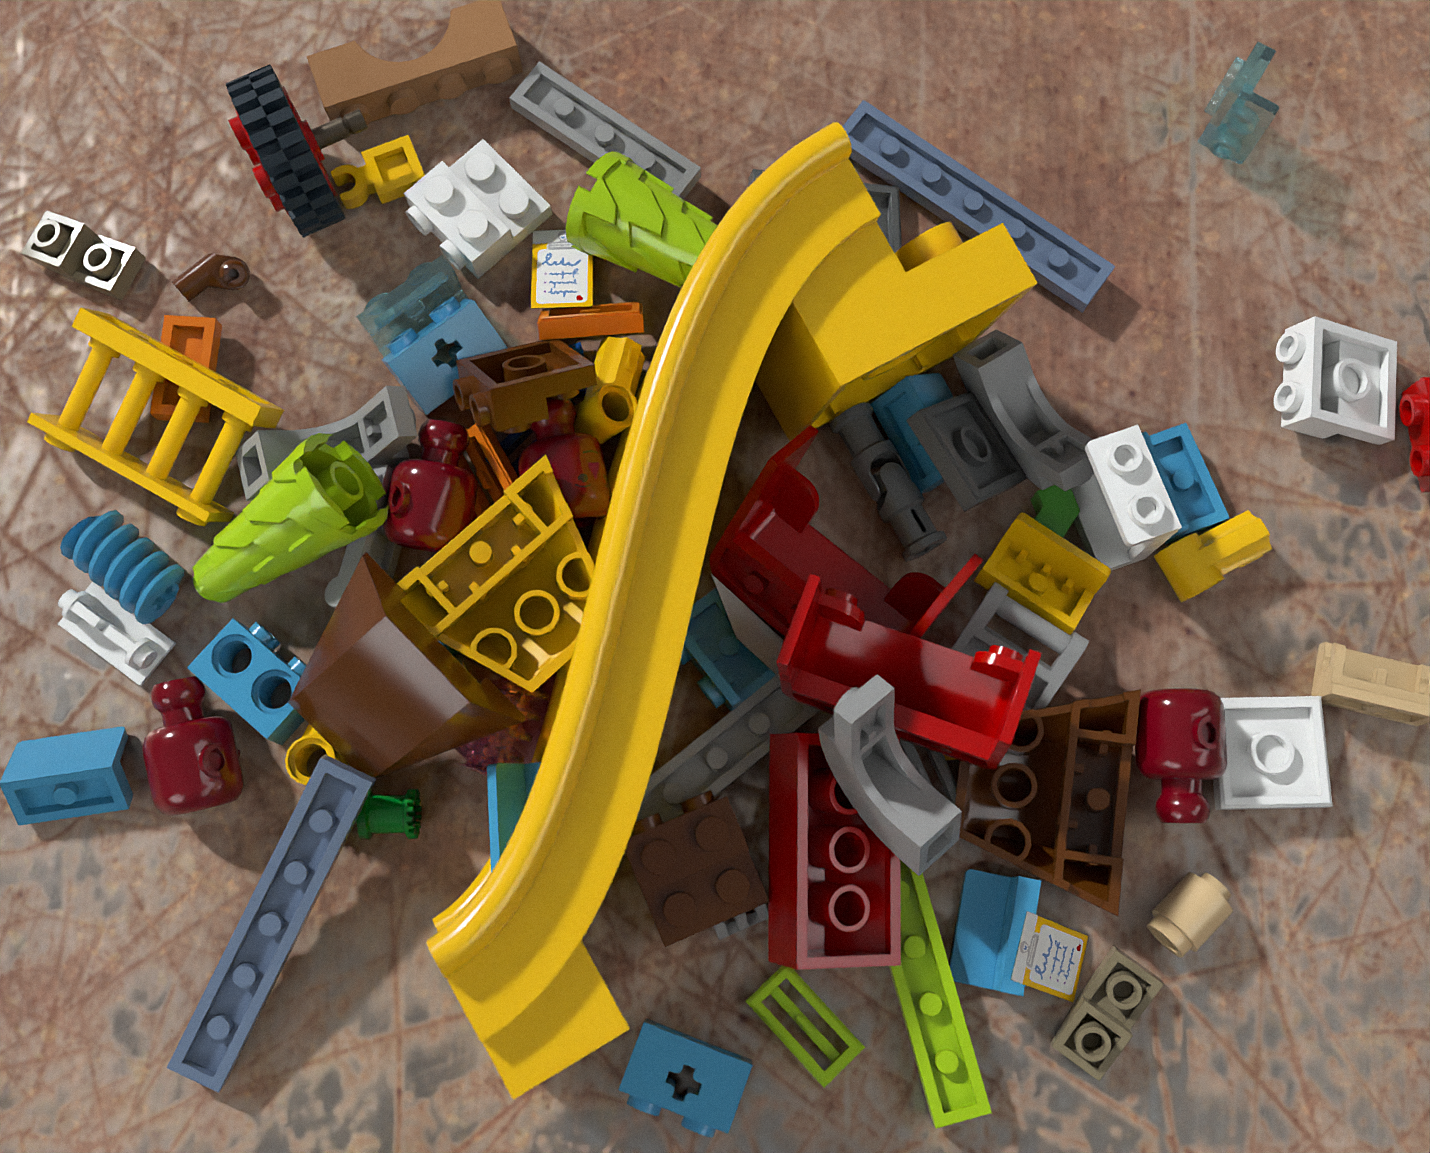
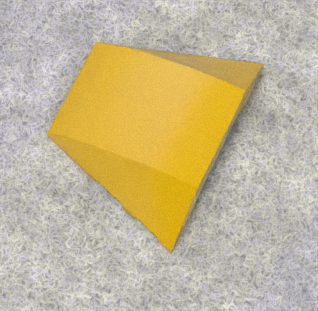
(509, 583)

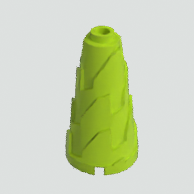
(637, 221)
(306, 510)

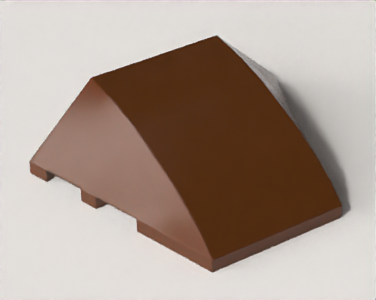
(388, 686)
(1059, 796)

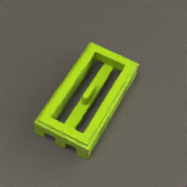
(838, 1060)

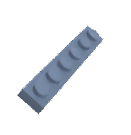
(973, 204)
(271, 923)

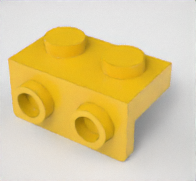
(1044, 572)

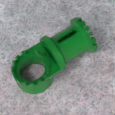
(390, 815)

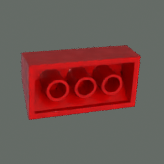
(828, 871)

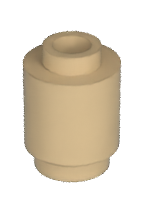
(1190, 913)

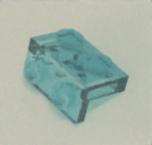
(1237, 111)
(410, 303)

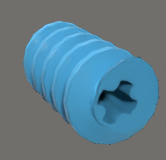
(124, 564)

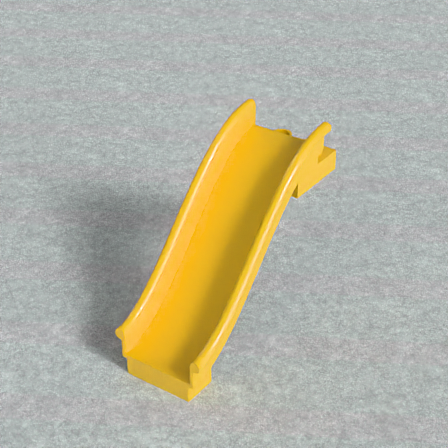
(822, 319)

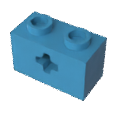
(410, 360)
(717, 1069)

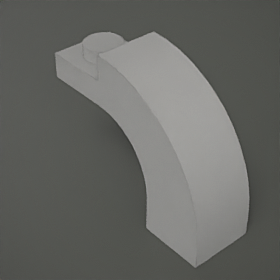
(1006, 388)
(376, 431)
(882, 781)

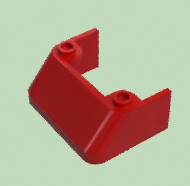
(774, 548)
(940, 695)

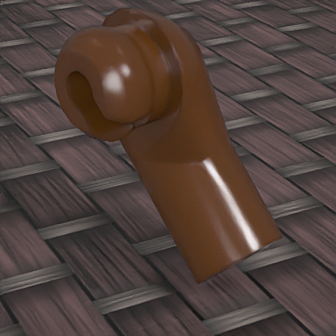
(214, 272)

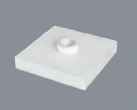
(1274, 754)

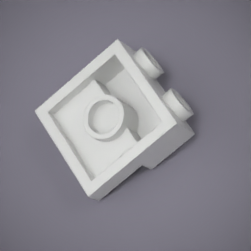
(476, 208)
(1337, 382)

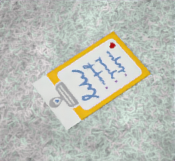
(559, 272)
(1049, 957)

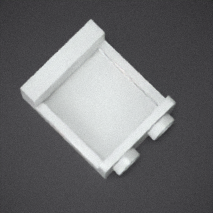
(1124, 503)

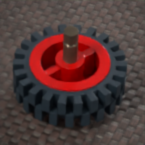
(288, 149)

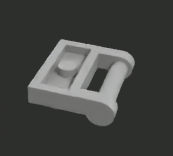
(1047, 678)

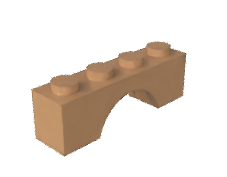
(471, 54)

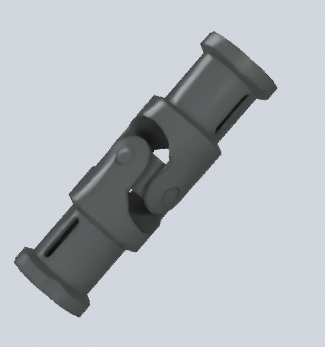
(896, 495)

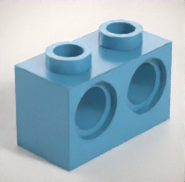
(251, 689)

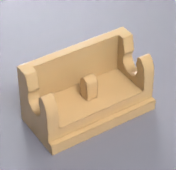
(1372, 684)

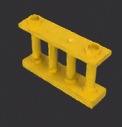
(197, 388)

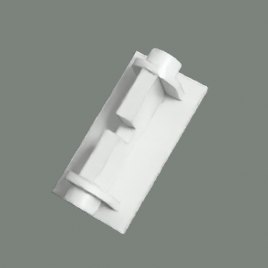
(113, 632)

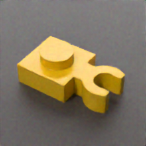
(388, 171)

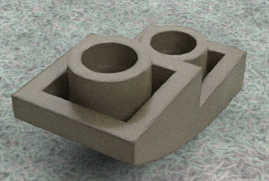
(83, 255)
(1105, 1013)

